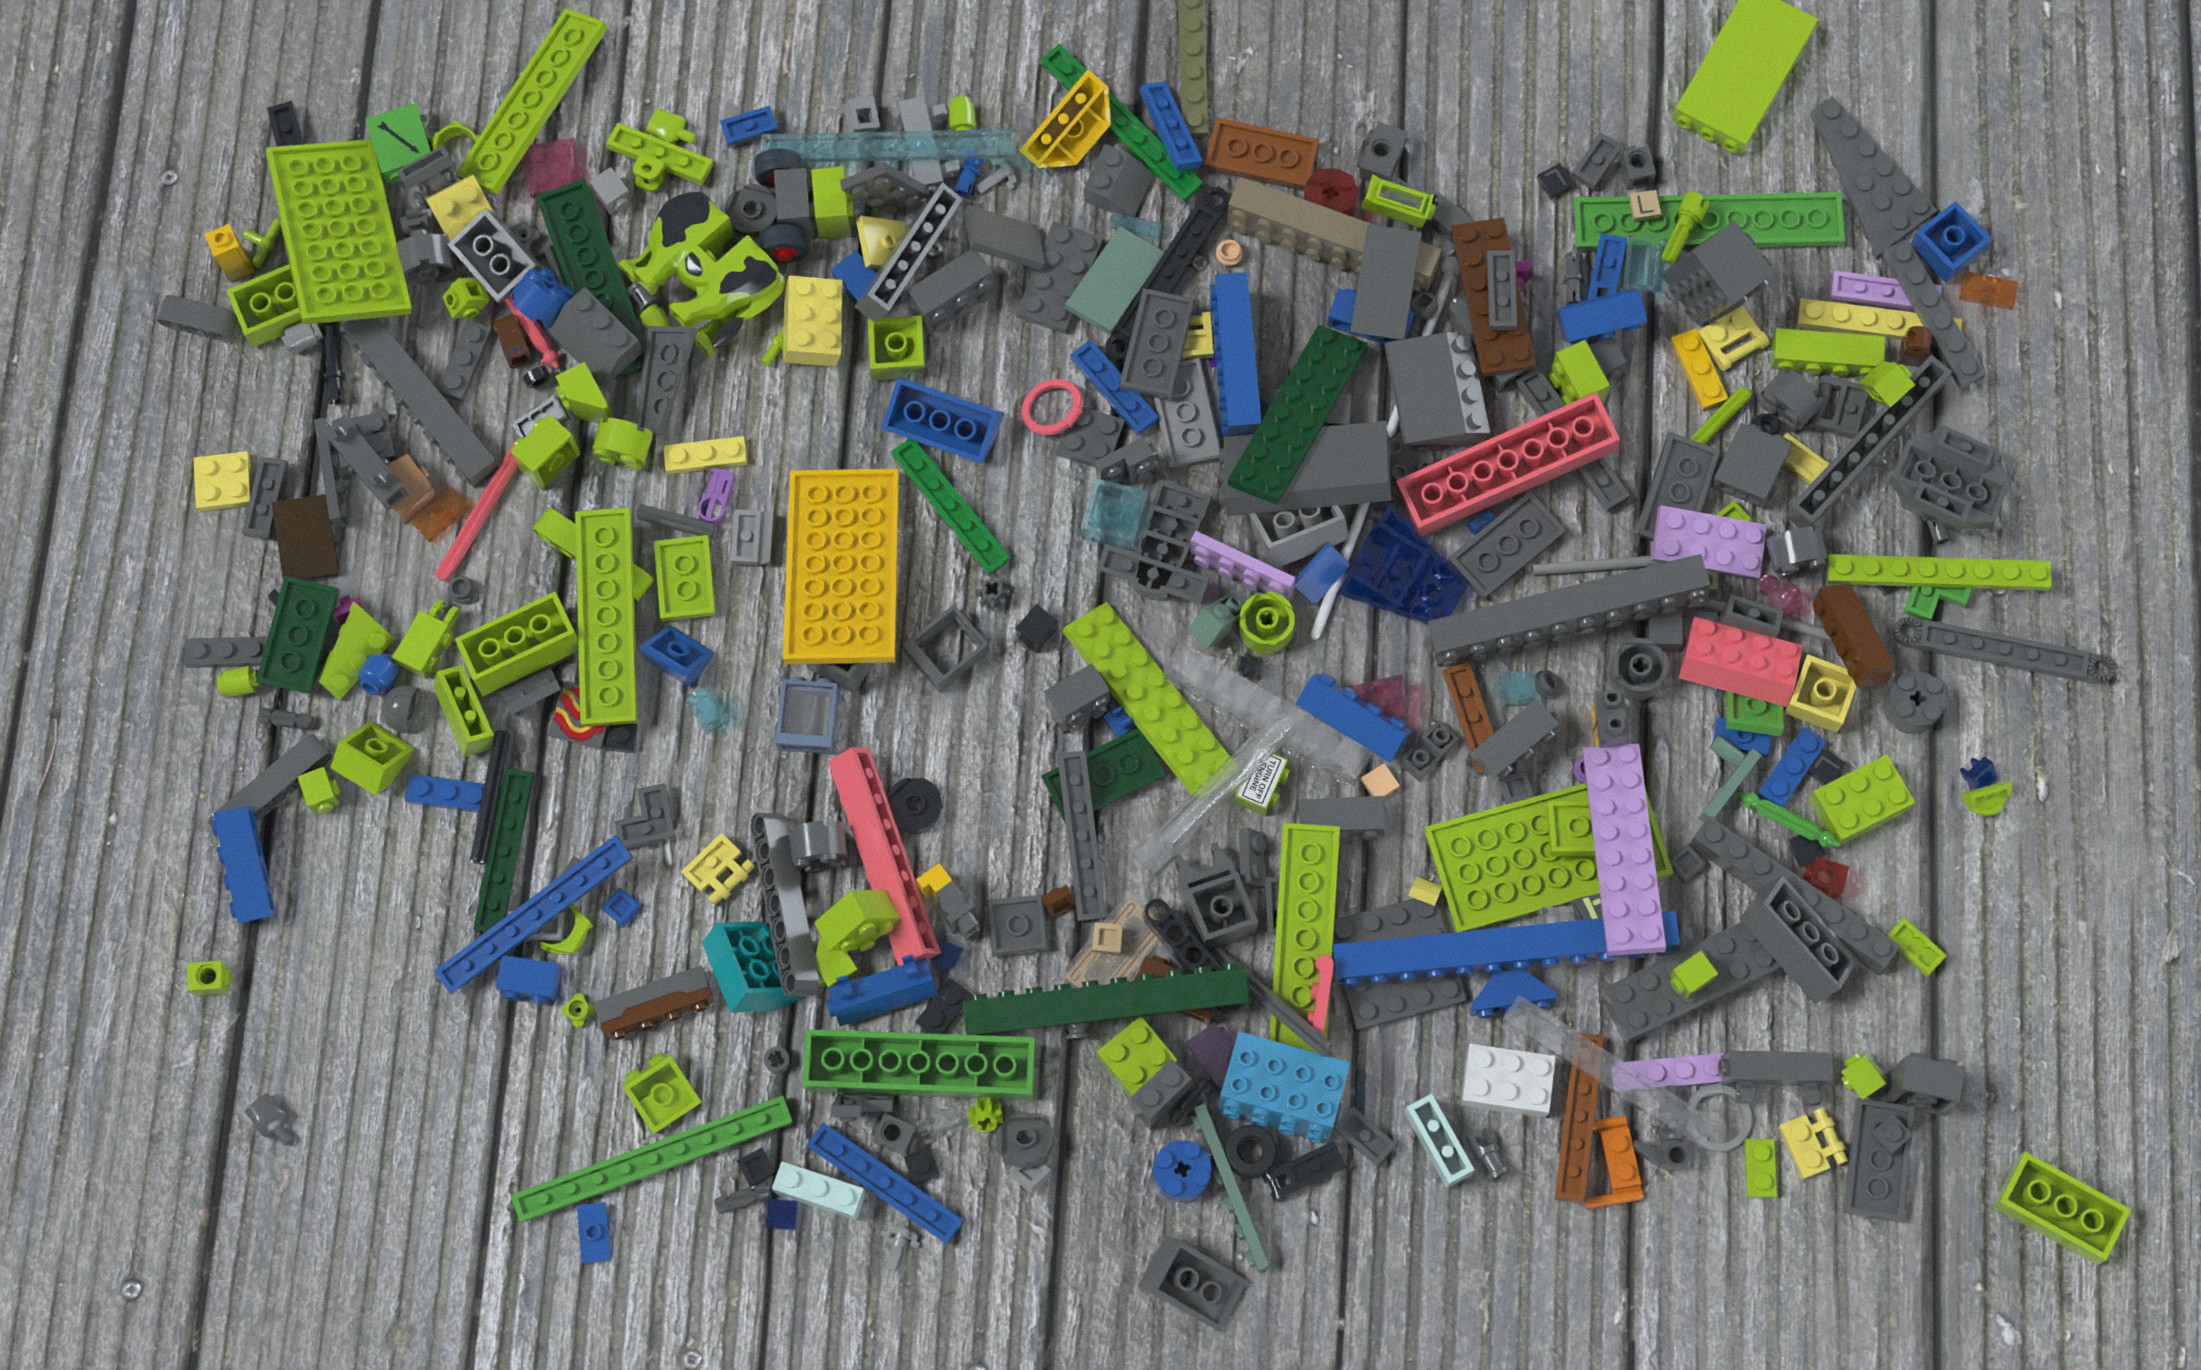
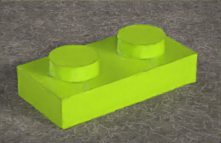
(1760, 1168)

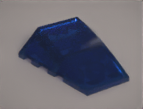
(1402, 573)

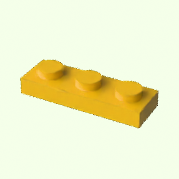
(1699, 369)

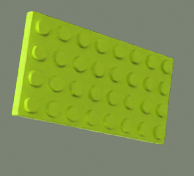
(338, 231)
(1501, 865)

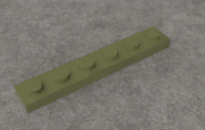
(1193, 66)

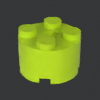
(622, 443)
(1260, 609)

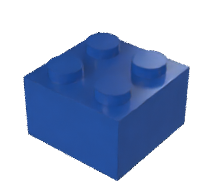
(1950, 242)

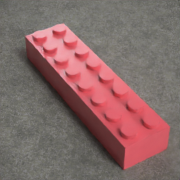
(1508, 464)

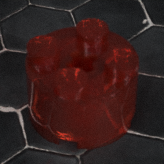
(1333, 185)

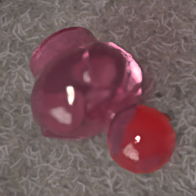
(1782, 599)

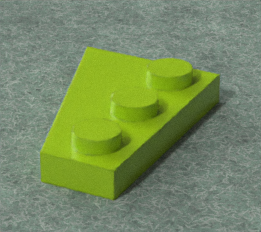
(357, 641)

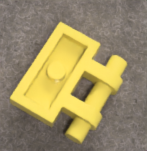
(712, 863)
(1804, 1145)

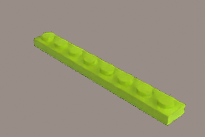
(1939, 572)

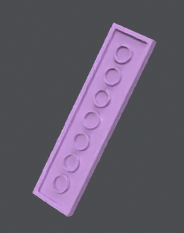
(1623, 850)

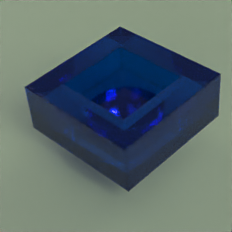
(782, 1215)

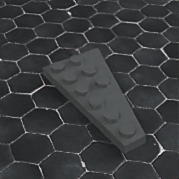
(1875, 187)

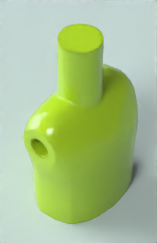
(669, 127)

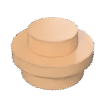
(1229, 252)

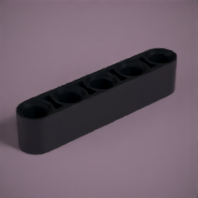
(1179, 948)

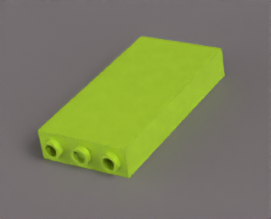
(1744, 72)

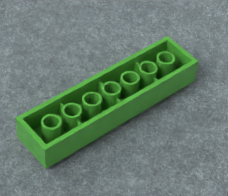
(919, 1064)

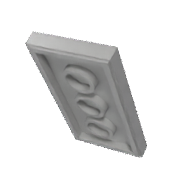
(1188, 419)

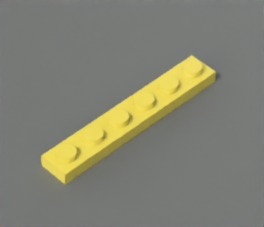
(1856, 319)

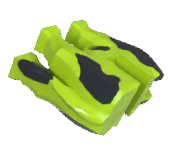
(729, 290)

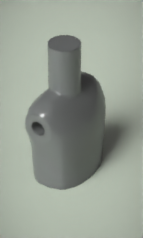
(269, 1118)

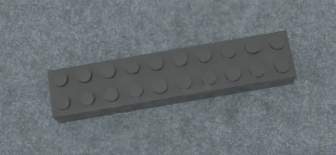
(1569, 611)

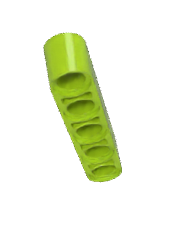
(562, 535)

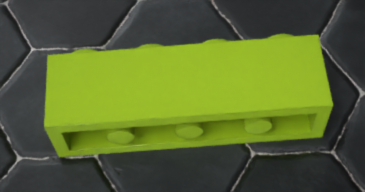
(1826, 352)

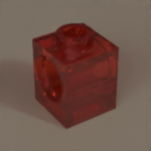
(1836, 871)

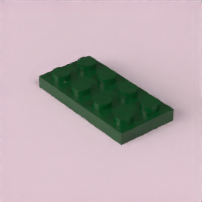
(297, 635)
(1113, 771)

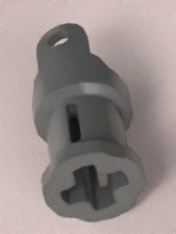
(1488, 1156)

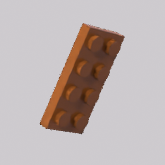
(1261, 153)

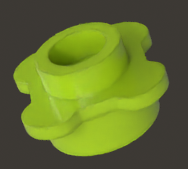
(578, 1001)

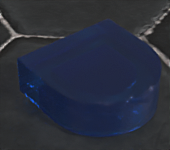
(949, 956)

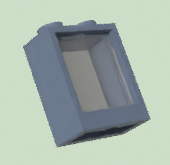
(807, 715)

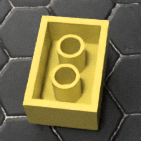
(812, 321)

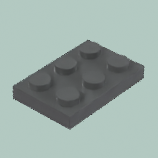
(885, 188)

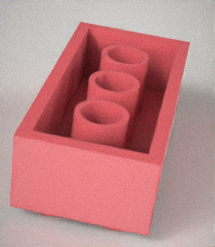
(1740, 661)

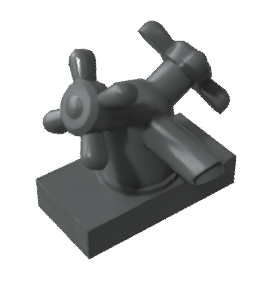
(427, 171)

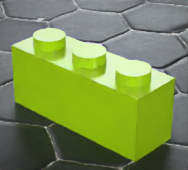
(463, 710)

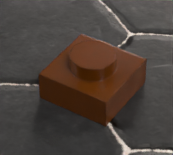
(1058, 901)

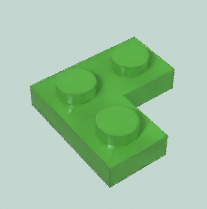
(1923, 600)

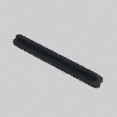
(490, 797)

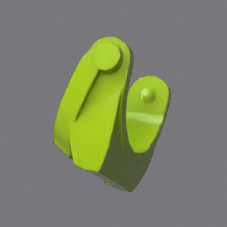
(449, 132)
(574, 940)

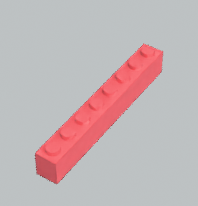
(883, 851)

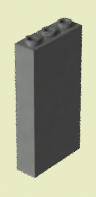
(1341, 468)

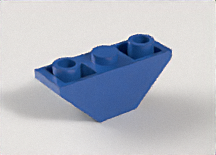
(1504, 989)

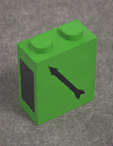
(398, 139)

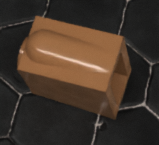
(416, 484)

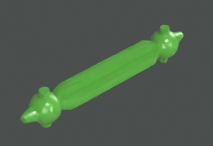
(1789, 820)

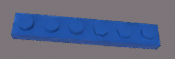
(884, 1183)

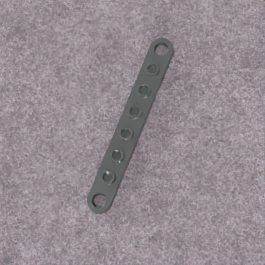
(2003, 650)

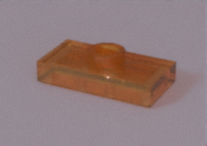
(440, 514)

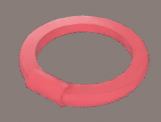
(1061, 426)

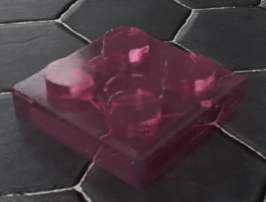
(551, 165)

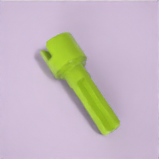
(1690, 214)

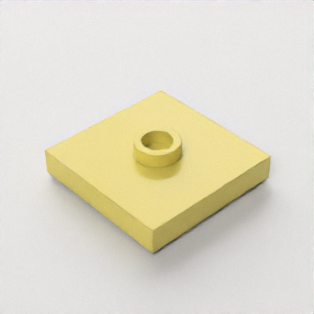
(878, 238)

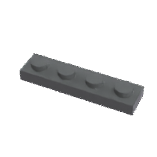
(332, 482)

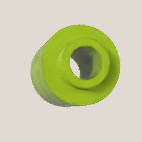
(961, 114)
(238, 681)

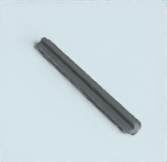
(1279, 1009)

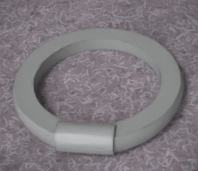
(1719, 1088)

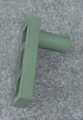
(1743, 764)

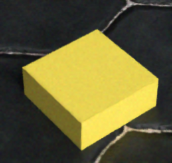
(1425, 891)

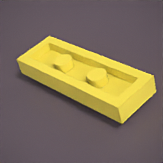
(705, 455)

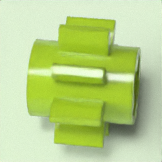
(985, 1114)

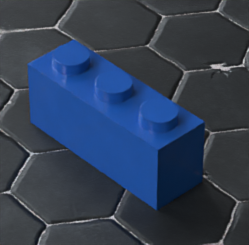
(1342, 315)

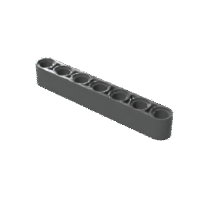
(784, 905)

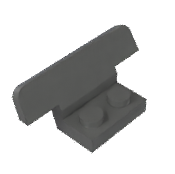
(527, 689)

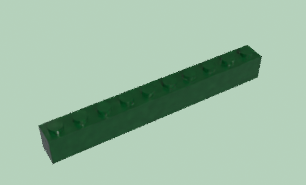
(1106, 1001)

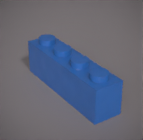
(1353, 716)
(244, 864)

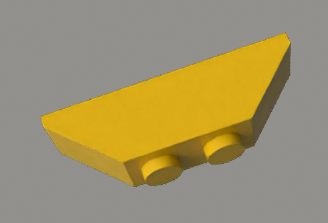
(1071, 126)

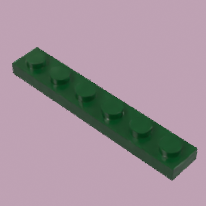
(504, 849)

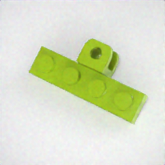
(657, 157)

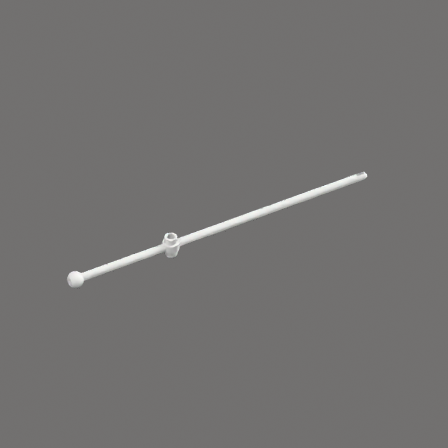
(1450, 270)

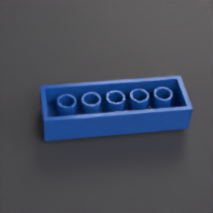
(1235, 354)

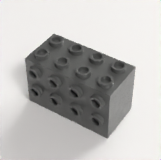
(1718, 275)

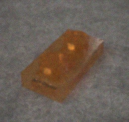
(1988, 290)

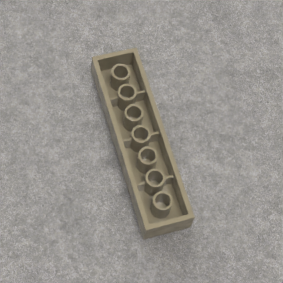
(1312, 230)

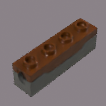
(653, 1003)

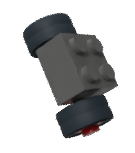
(794, 205)

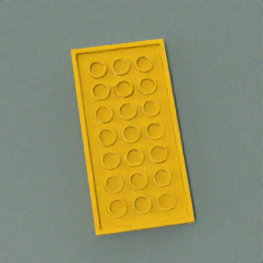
(841, 566)

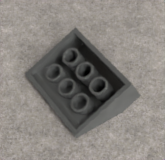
(1437, 390)

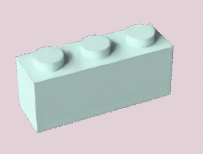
(1439, 1141)
(819, 1191)

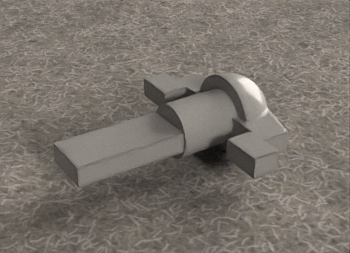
(1005, 170)
(901, 1233)

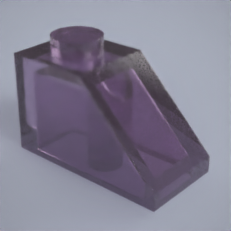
(1212, 1053)

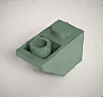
(1216, 620)

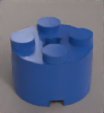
(541, 296)
(1189, 1156)

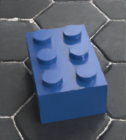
(1601, 316)

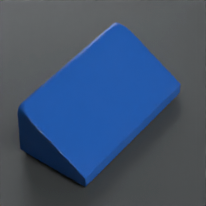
(1321, 574)

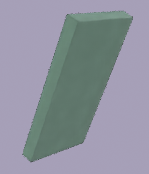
(1114, 280)

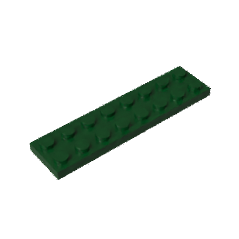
(587, 255)
(1297, 414)

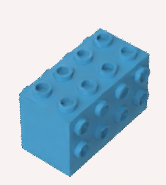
(1283, 1087)

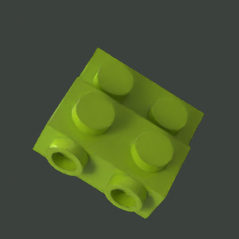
(660, 1091)

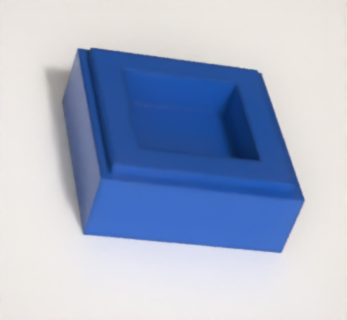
(621, 907)

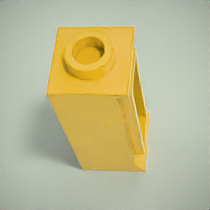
(229, 253)

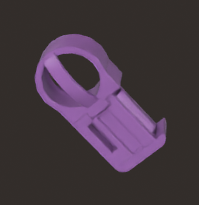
(719, 492)

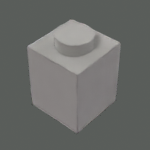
(611, 191)

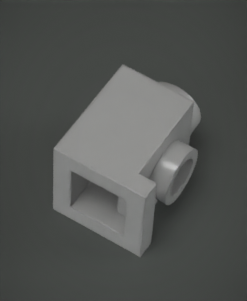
(864, 110)

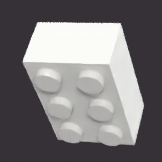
(1507, 1081)

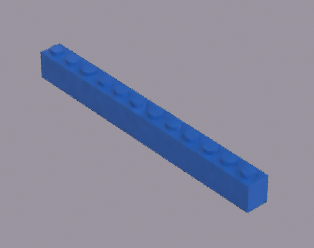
(1481, 950)

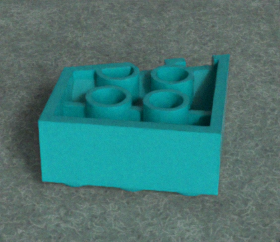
(746, 966)

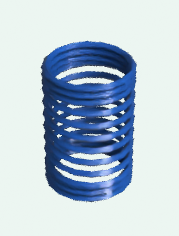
(1487, 516)

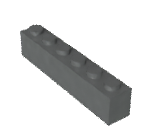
(908, 253)

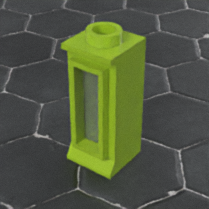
(1398, 202)

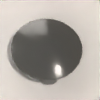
(1408, 458)

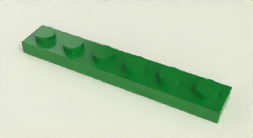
(950, 506)

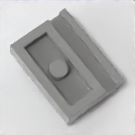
(752, 537)

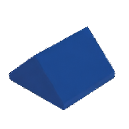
(677, 655)

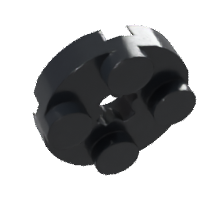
(930, 805)

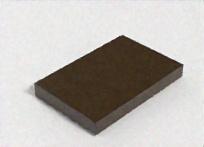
(305, 538)

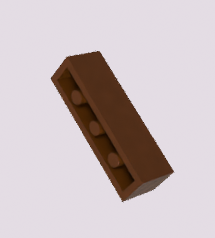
(1853, 635)

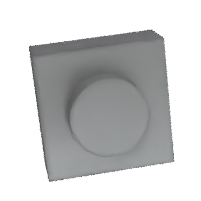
(1031, 1177)

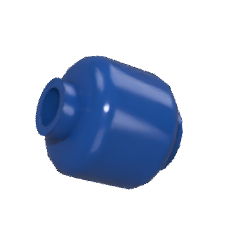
(378, 674)

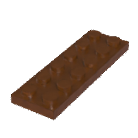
(1496, 349)

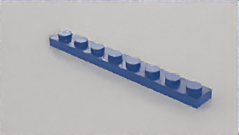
(533, 914)

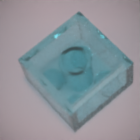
(1114, 514)

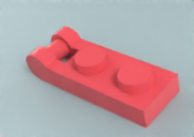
(1320, 993)

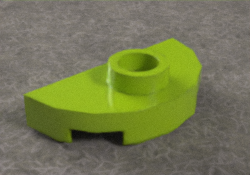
(1988, 799)

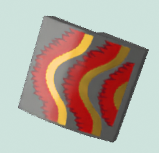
(566, 720)

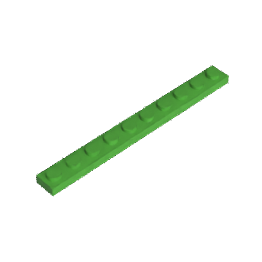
(651, 1159)

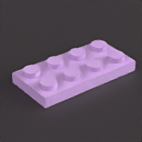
(1725, 543)
(1238, 565)

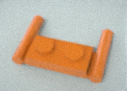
(1619, 1162)

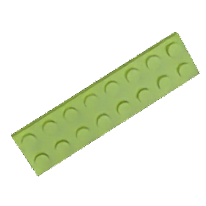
(532, 100)
(606, 617)
(1147, 696)
(1303, 919)

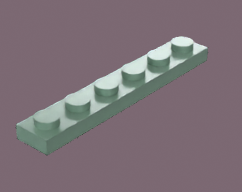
(1233, 1200)

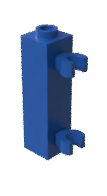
(881, 991)

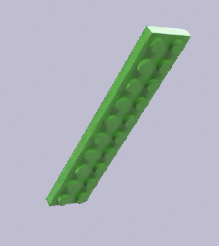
(1767, 218)

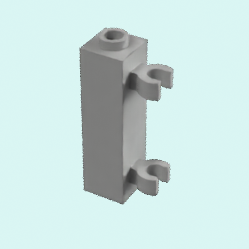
(918, 118)

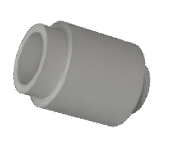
(301, 336)

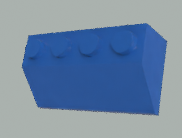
(942, 420)

